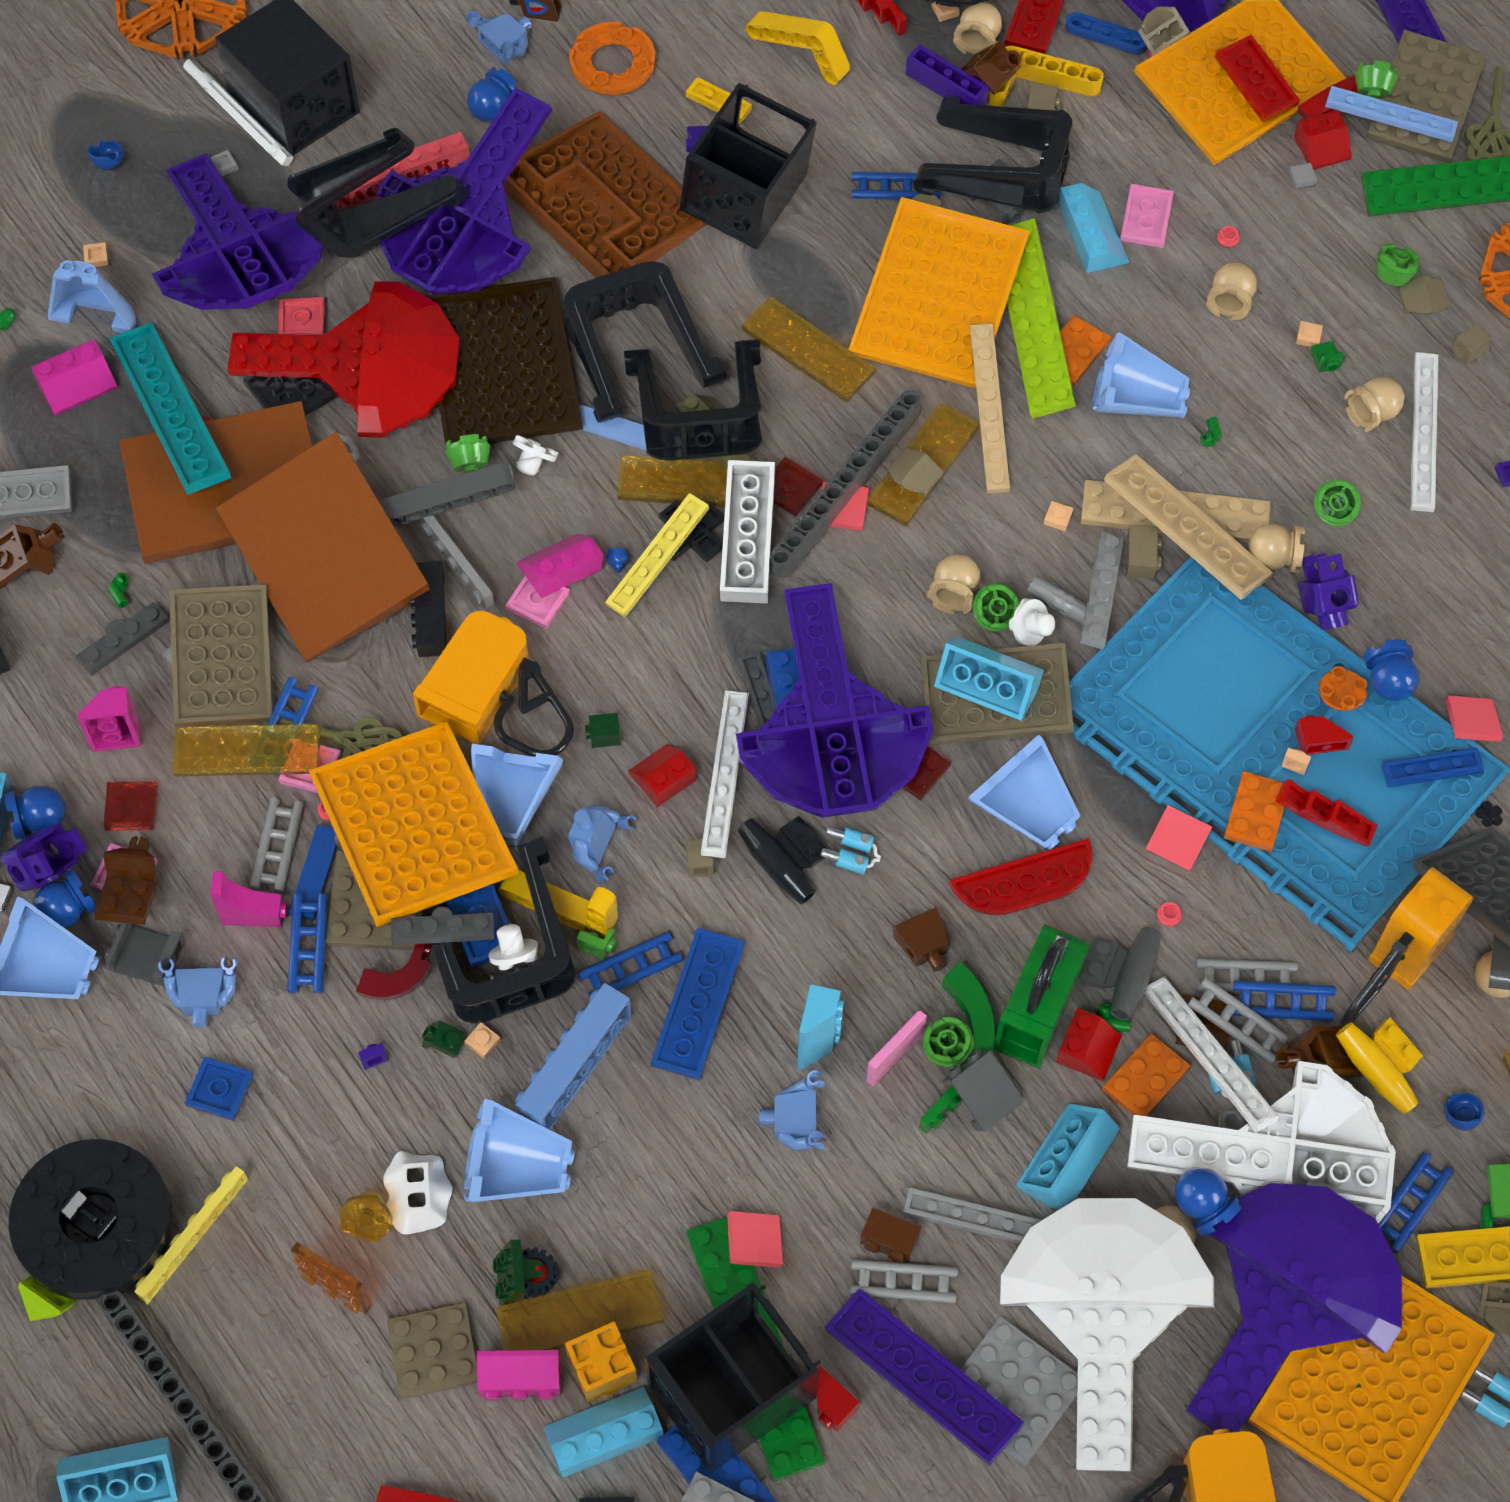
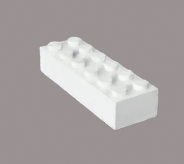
(747, 531)

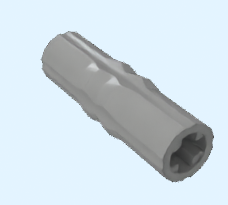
(1058, 599)

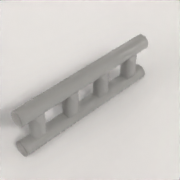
(284, 858)
(1235, 965)
(1242, 1035)
(917, 1272)

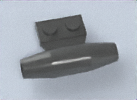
(1128, 971)

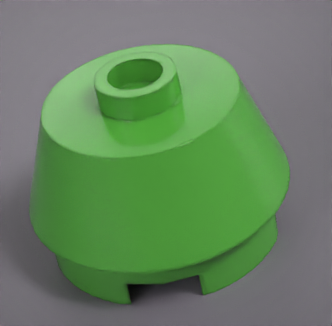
(1375, 79)
(1396, 265)
(468, 453)
(1337, 502)
(995, 607)
(948, 1042)

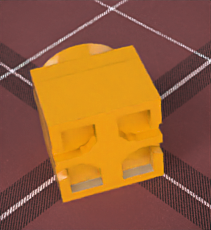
(601, 1362)

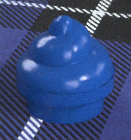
(617, 558)

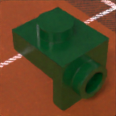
(443, 1038)

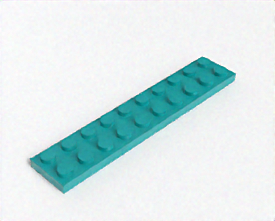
(170, 408)

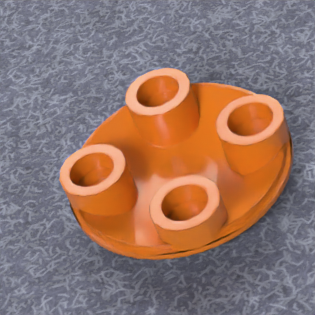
(1343, 689)

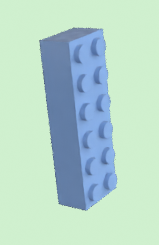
(575, 1057)

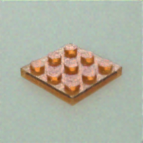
(332, 1279)

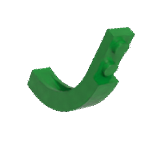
(976, 1007)

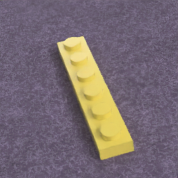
(657, 555)
(184, 1242)

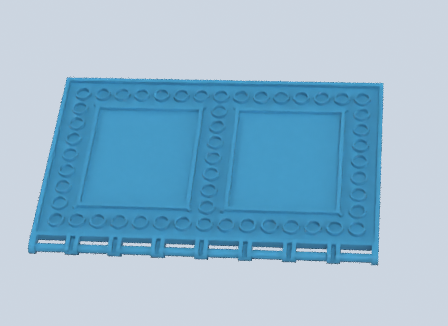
(1217, 690)

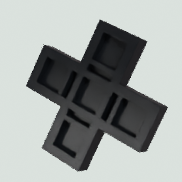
(701, 538)

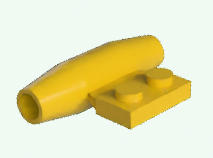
(1383, 1060)

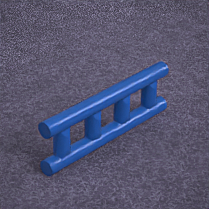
(885, 193)
(290, 690)
(637, 952)
(318, 954)
(1295, 990)
(1426, 1199)

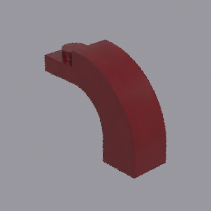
(399, 983)

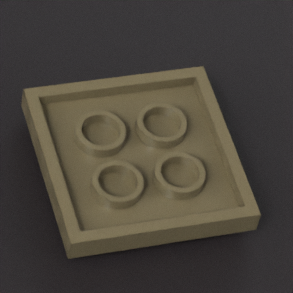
(433, 1350)

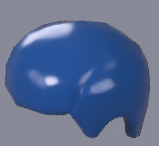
(106, 154)
(1464, 1111)

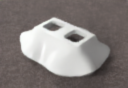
(434, 1186)

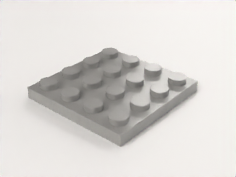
(1026, 1382)

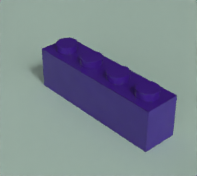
(945, 77)

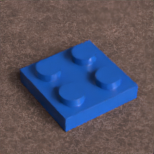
(219, 1088)

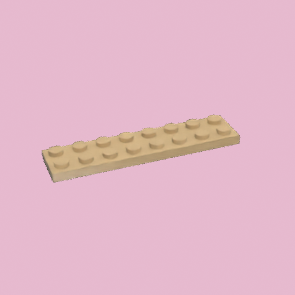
(1235, 515)
(1188, 526)

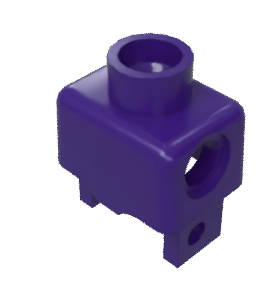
(1327, 591)
(40, 861)

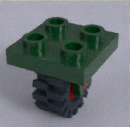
(523, 1273)

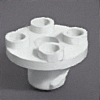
(532, 455)
(1031, 622)
(512, 948)

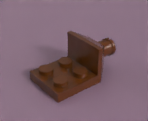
(993, 66)
(26, 548)
(128, 884)
(1320, 1047)

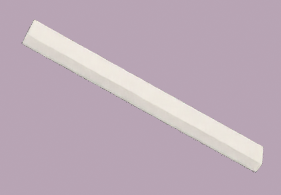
(1424, 432)
(724, 775)
(1211, 1054)

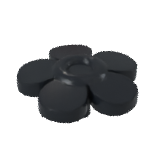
(1489, 814)

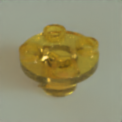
(366, 1217)

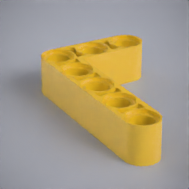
(803, 33)
(1053, 72)
(594, 915)

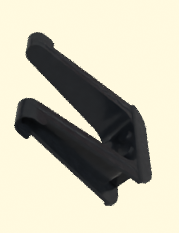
(1020, 187)
(358, 229)
(624, 290)
(704, 431)
(526, 984)

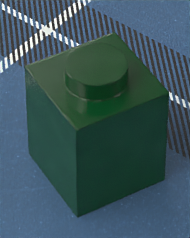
(603, 730)

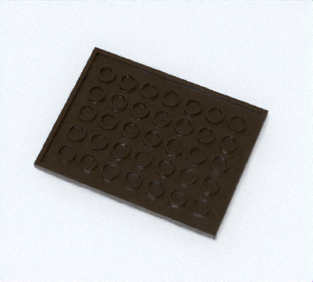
(510, 364)

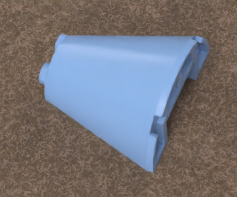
(82, 285)
(1138, 383)
(513, 786)
(1030, 796)
(43, 957)
(514, 1157)

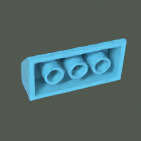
(1091, 228)
(988, 677)
(819, 1025)
(1068, 1155)
(603, 1432)
(120, 1474)

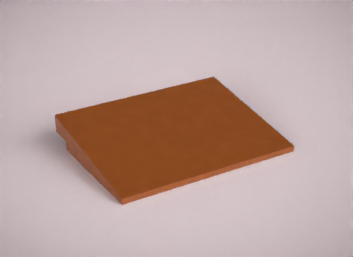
(601, 197)
(183, 524)
(323, 548)

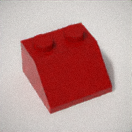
(1323, 139)
(664, 774)
(1089, 1045)

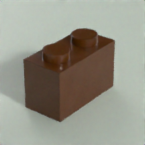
(890, 1236)

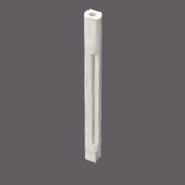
(238, 112)

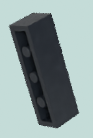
(430, 612)

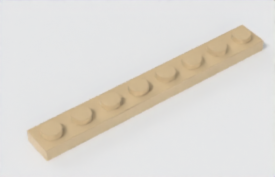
(989, 408)

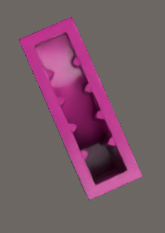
(245, 906)

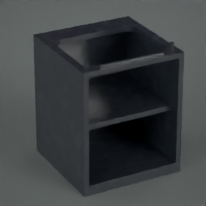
(288, 74)
(740, 179)
(730, 1378)

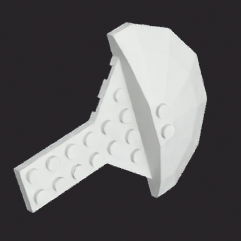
(1321, 1138)
(1107, 1286)

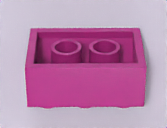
(74, 377)
(562, 564)
(110, 720)
(519, 1374)

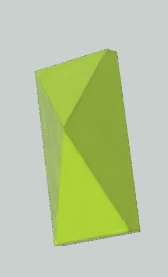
(41, 1302)

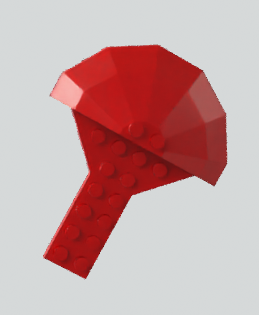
(382, 360)

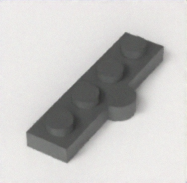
(122, 637)
(442, 928)

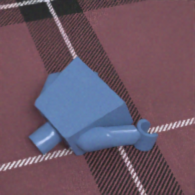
(501, 34)
(592, 834)
(200, 990)
(796, 1115)

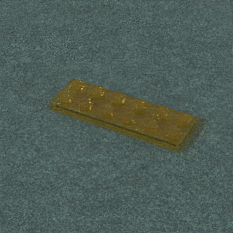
(808, 349)
(943, 440)
(666, 481)
(246, 750)
(568, 1314)

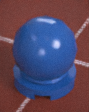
(490, 94)
(1393, 671)
(35, 809)
(64, 900)
(1204, 1196)

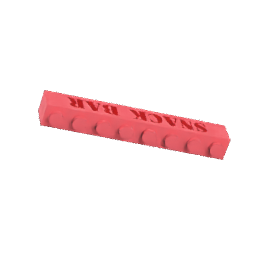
(425, 158)

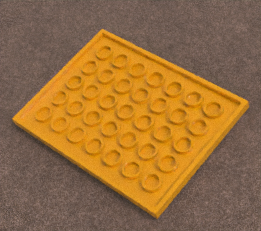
(1205, 98)
(932, 284)
(413, 823)
(1380, 1431)

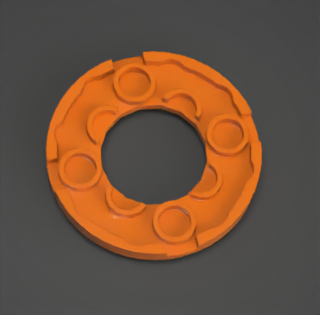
(606, 34)

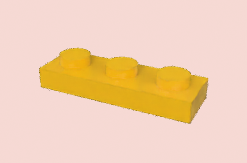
(713, 97)

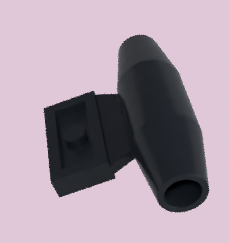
(785, 855)

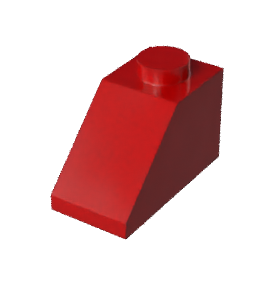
(1321, 735)
(834, 1402)

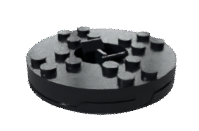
(90, 1219)

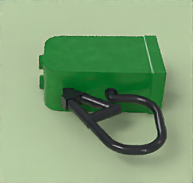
(1041, 996)

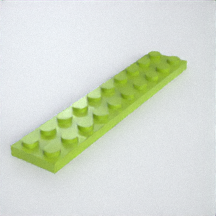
(1038, 332)

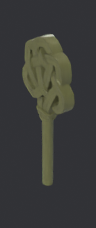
(1496, 141)
(366, 735)

